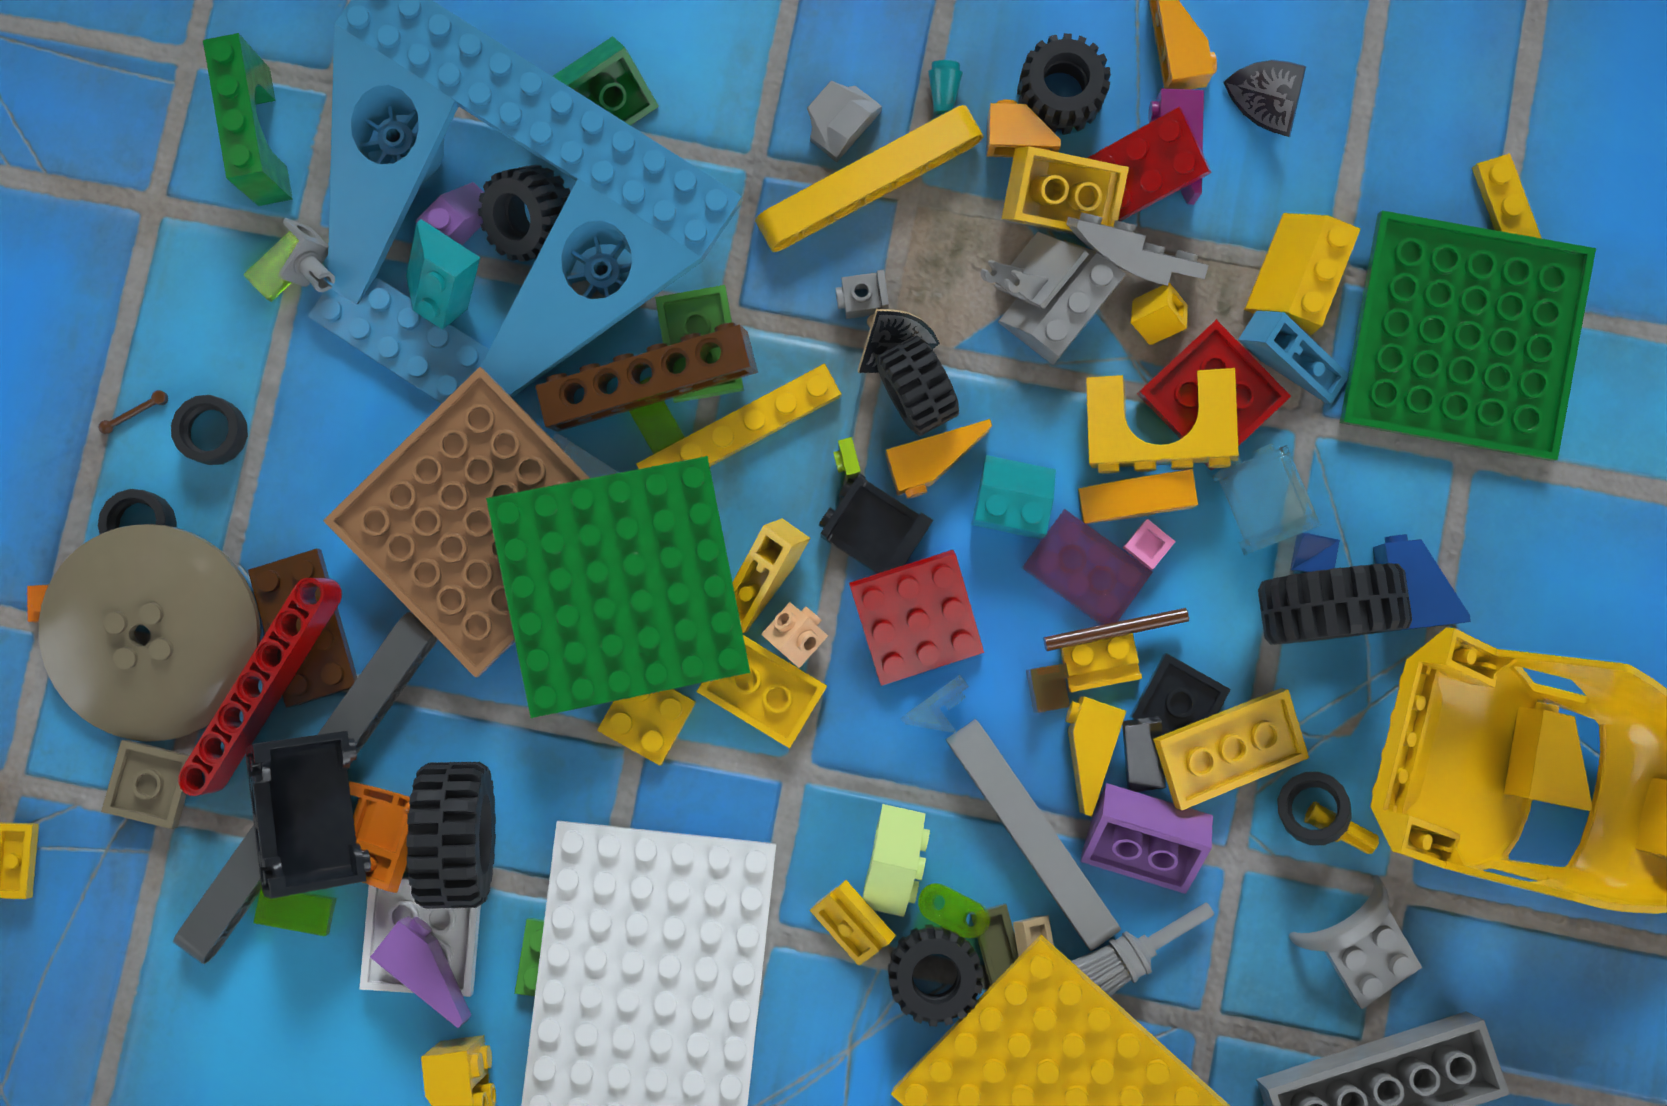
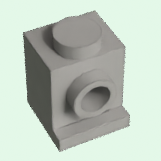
(862, 306)

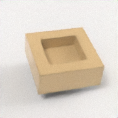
(1029, 930)

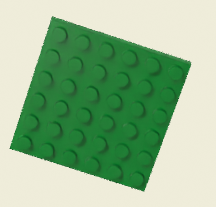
(1467, 335)
(618, 586)

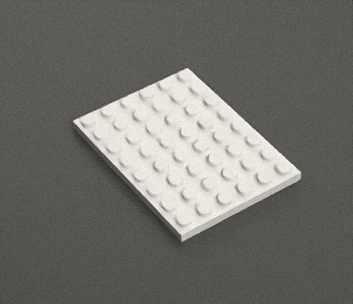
(648, 969)

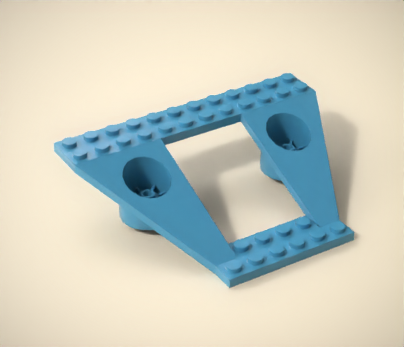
(625, 194)

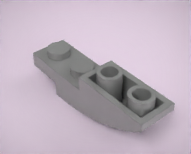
(1131, 252)

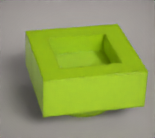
(847, 459)

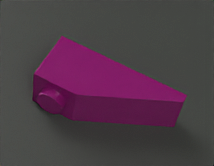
(1193, 106)

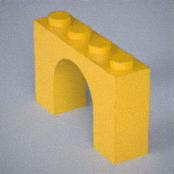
(1209, 441)

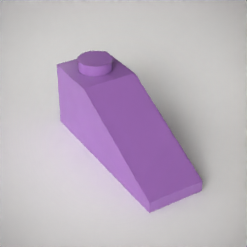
(420, 964)

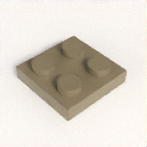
(146, 785)

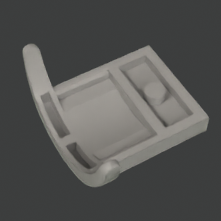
(1365, 949)

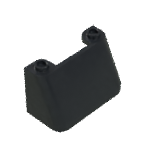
(304, 814)

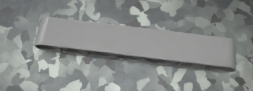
(1033, 835)

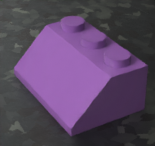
(1147, 838)

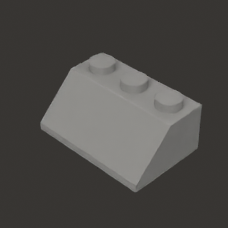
(1057, 326)

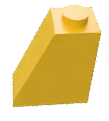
(1547, 759)

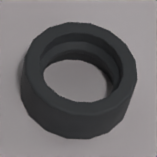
(183, 422)
(116, 505)
(1314, 780)

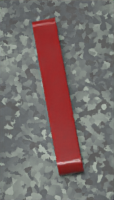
(245, 694)

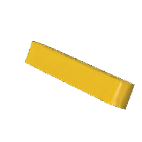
(869, 178)

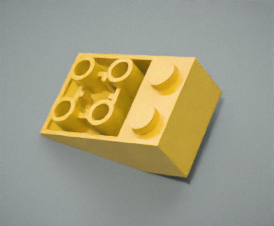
(458, 1073)

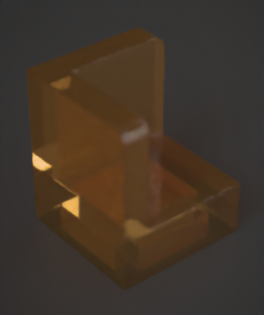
(1048, 687)

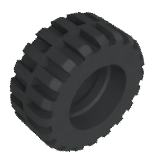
(1335, 603)
(451, 835)

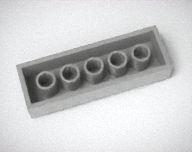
(1424, 1066)

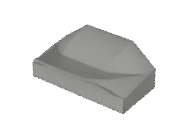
(840, 118)

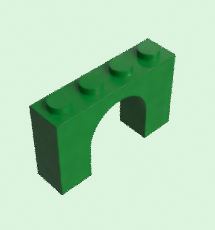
(237, 85)

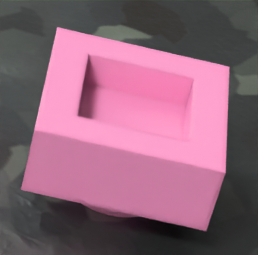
(1149, 544)

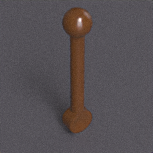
(158, 397)

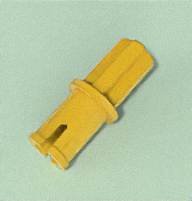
(1355, 835)

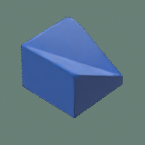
(1314, 553)

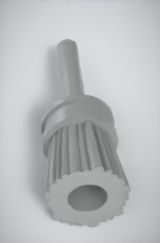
(1131, 956)

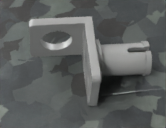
(306, 259)

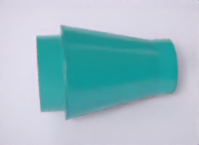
(944, 85)

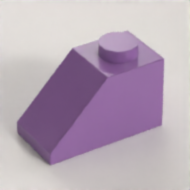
(456, 213)

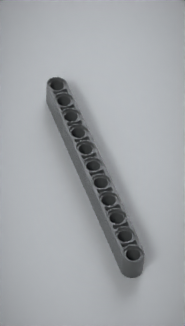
(358, 714)

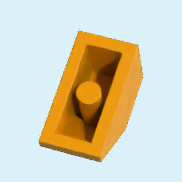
(1016, 126)

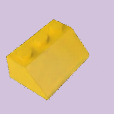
(1303, 268)

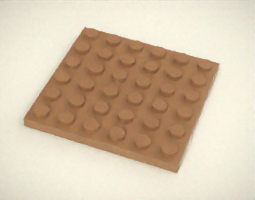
(427, 518)

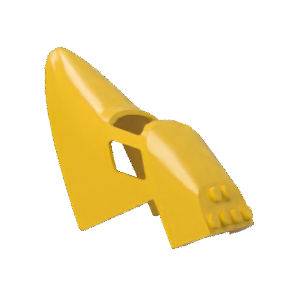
(1450, 759)

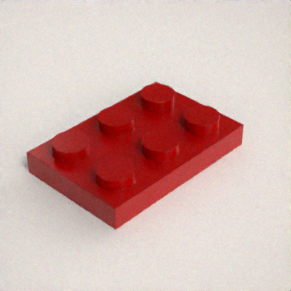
(1159, 160)

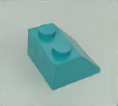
(439, 275)
(1014, 497)

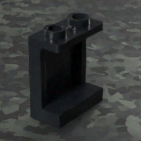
(873, 526)

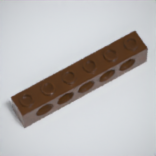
(735, 362)

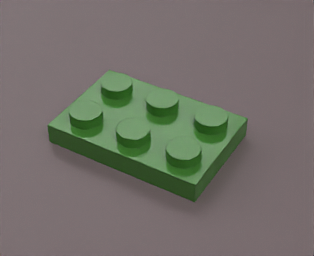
(696, 313)

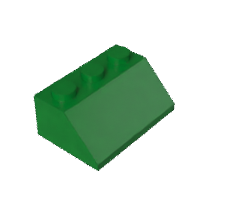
(610, 81)

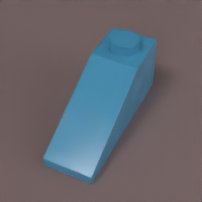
(1294, 354)

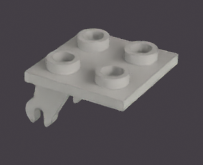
(1037, 270)

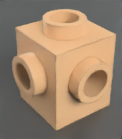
(795, 633)

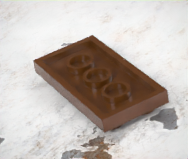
(329, 663)

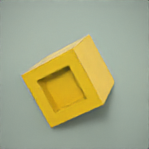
(1159, 314)

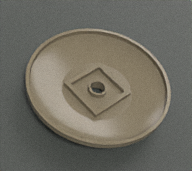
(198, 623)

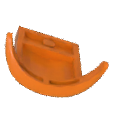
(383, 831)

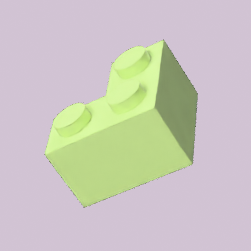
(896, 860)

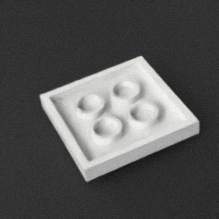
(453, 927)

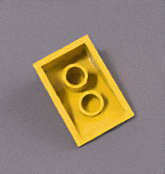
(1053, 185)

